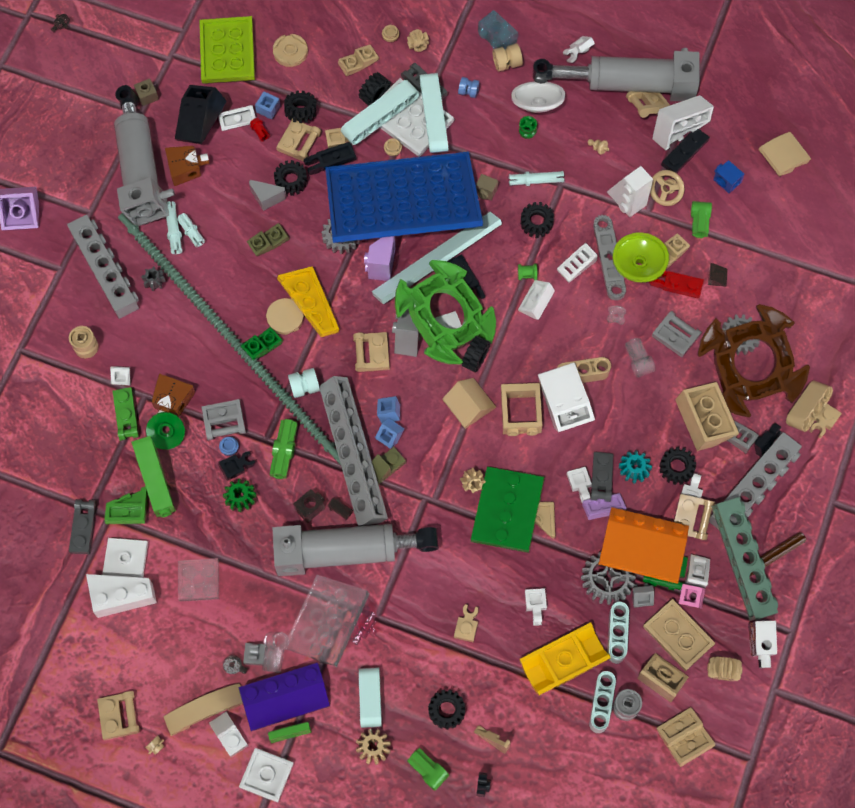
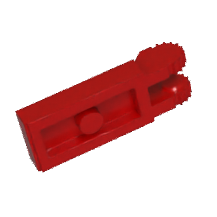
(679, 284)

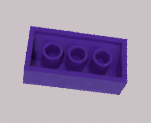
(284, 697)

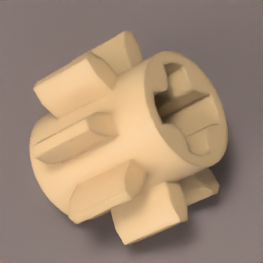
(418, 40)
(472, 480)

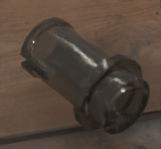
(340, 508)

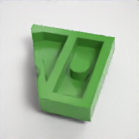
(127, 509)

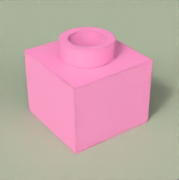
(687, 591)

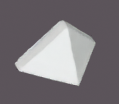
(120, 375)

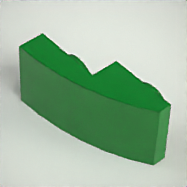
(261, 345)

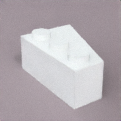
(680, 119)
(632, 191)
(119, 593)

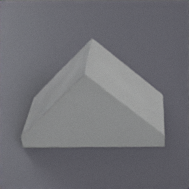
(267, 194)

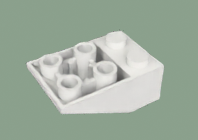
(566, 397)

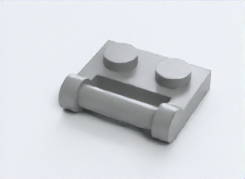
(673, 337)
(223, 413)

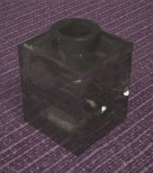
(309, 513)

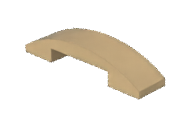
(203, 708)

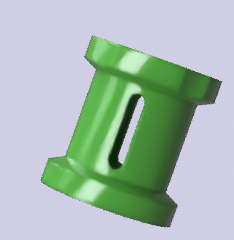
(527, 272)

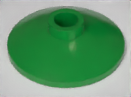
(163, 439)

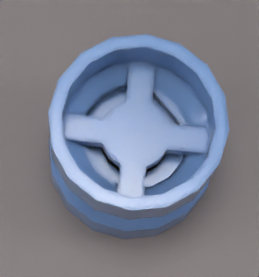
(468, 87)

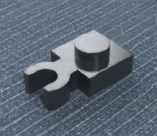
(765, 441)
(233, 467)
(483, 785)

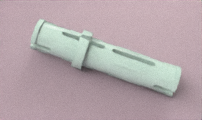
(536, 178)
(173, 234)

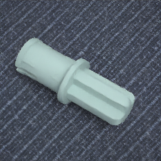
(190, 230)

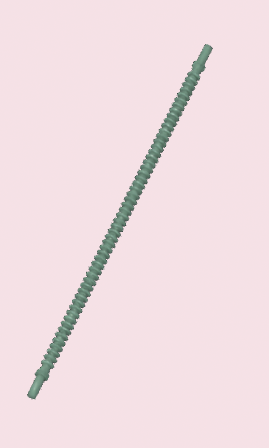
(228, 335)

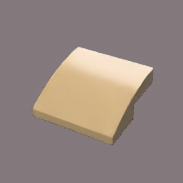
(784, 153)
(685, 737)

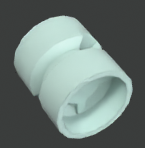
(303, 383)

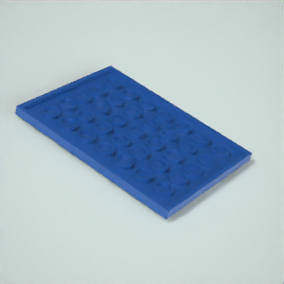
(402, 197)

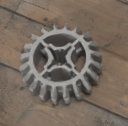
(617, 577)

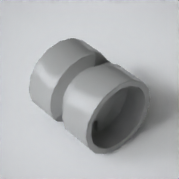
(627, 705)

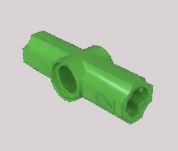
(283, 449)

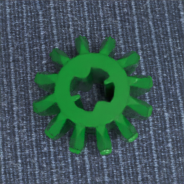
(233, 501)

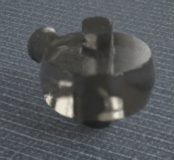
(60, 22)
(232, 664)

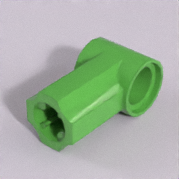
(701, 214)
(431, 772)

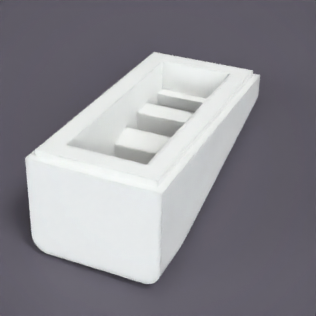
(589, 259)

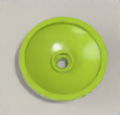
(641, 249)

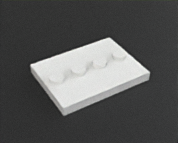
(410, 125)

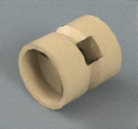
(507, 57)
(83, 342)

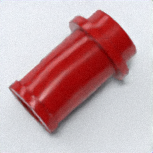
(260, 130)

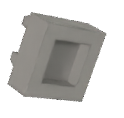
(643, 596)
(254, 654)

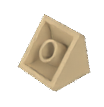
(468, 402)
(662, 677)

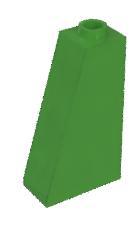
(153, 476)

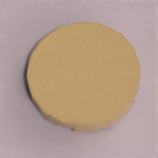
(290, 50)
(284, 316)

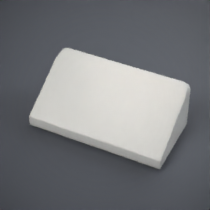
(236, 117)
(536, 299)

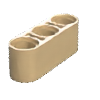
(590, 366)
(809, 406)

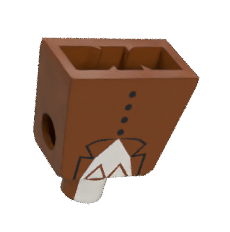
(185, 163)
(171, 395)

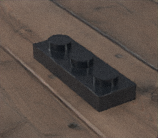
(685, 151)

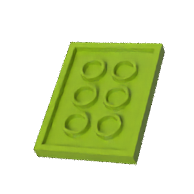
(227, 49)

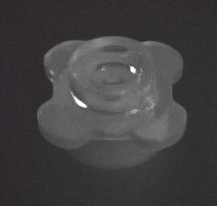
(616, 310)

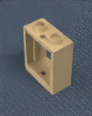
(521, 391)

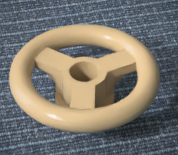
(671, 183)

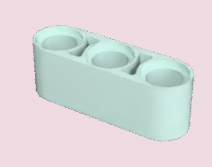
(618, 623)
(602, 692)
(370, 697)

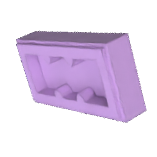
(600, 508)

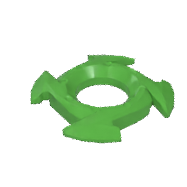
(439, 338)

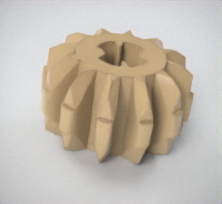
(725, 668)
(381, 744)

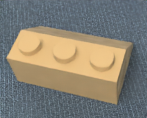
(706, 416)

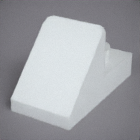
(698, 571)
(228, 734)

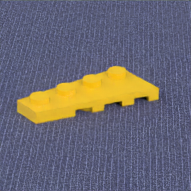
(309, 297)

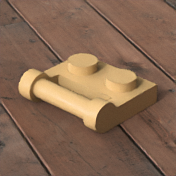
(653, 102)
(294, 136)
(377, 350)
(687, 511)
(111, 716)

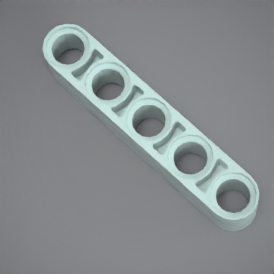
(380, 112)
(433, 113)

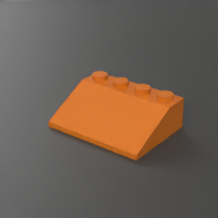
(644, 545)

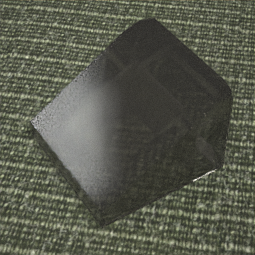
(717, 275)

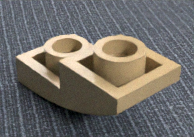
(359, 60)
(676, 248)

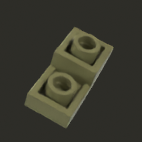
(267, 241)

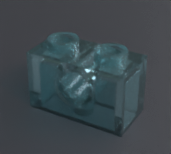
(494, 23)

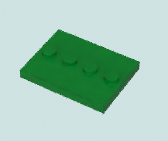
(507, 509)

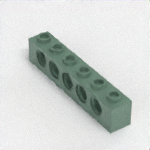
(742, 570)

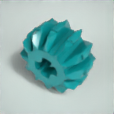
(637, 473)

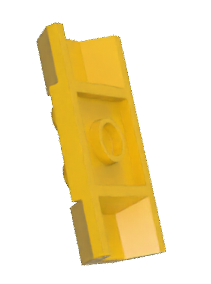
(563, 659)

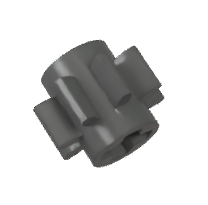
(153, 283)

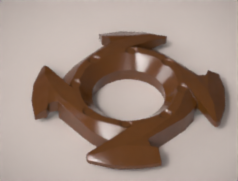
(769, 331)

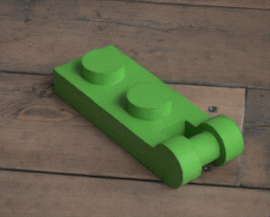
(125, 413)

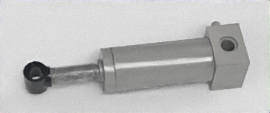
(672, 76)

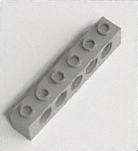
(80, 230)
(784, 446)

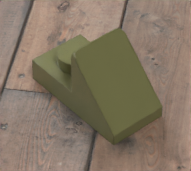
(387, 464)

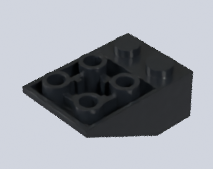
(198, 113)

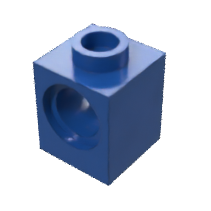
(728, 176)

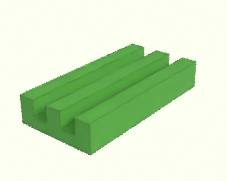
(289, 732)

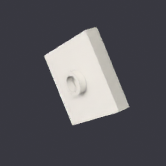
(125, 558)
(266, 775)

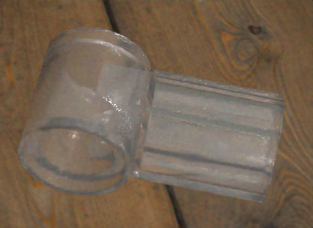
(641, 362)
(274, 653)

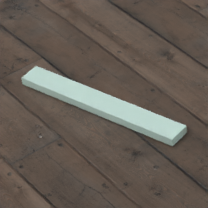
(443, 252)

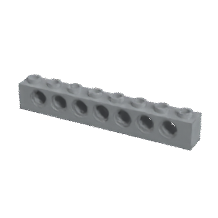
(353, 452)

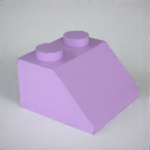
(19, 208)
(380, 259)

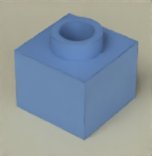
(267, 105)
(388, 408)
(389, 433)

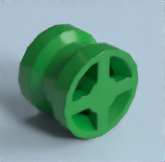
(527, 122)

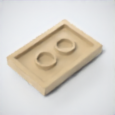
(679, 635)

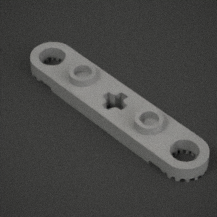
(605, 243)

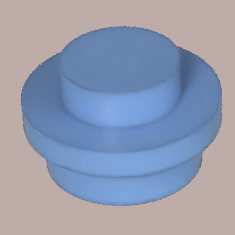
(228, 446)

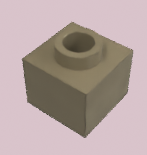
(146, 92)
(486, 187)

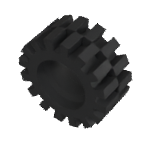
(374, 88)
(300, 99)
(291, 168)
(539, 210)
(476, 354)
(677, 477)
(446, 722)

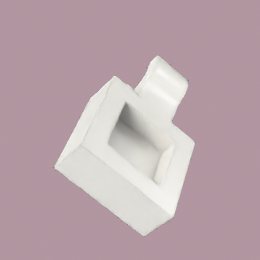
(579, 46)
(580, 481)
(693, 490)
(535, 602)

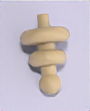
(598, 145)

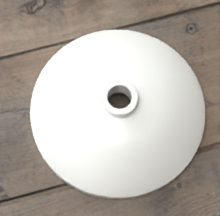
(538, 97)

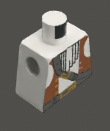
(764, 633)

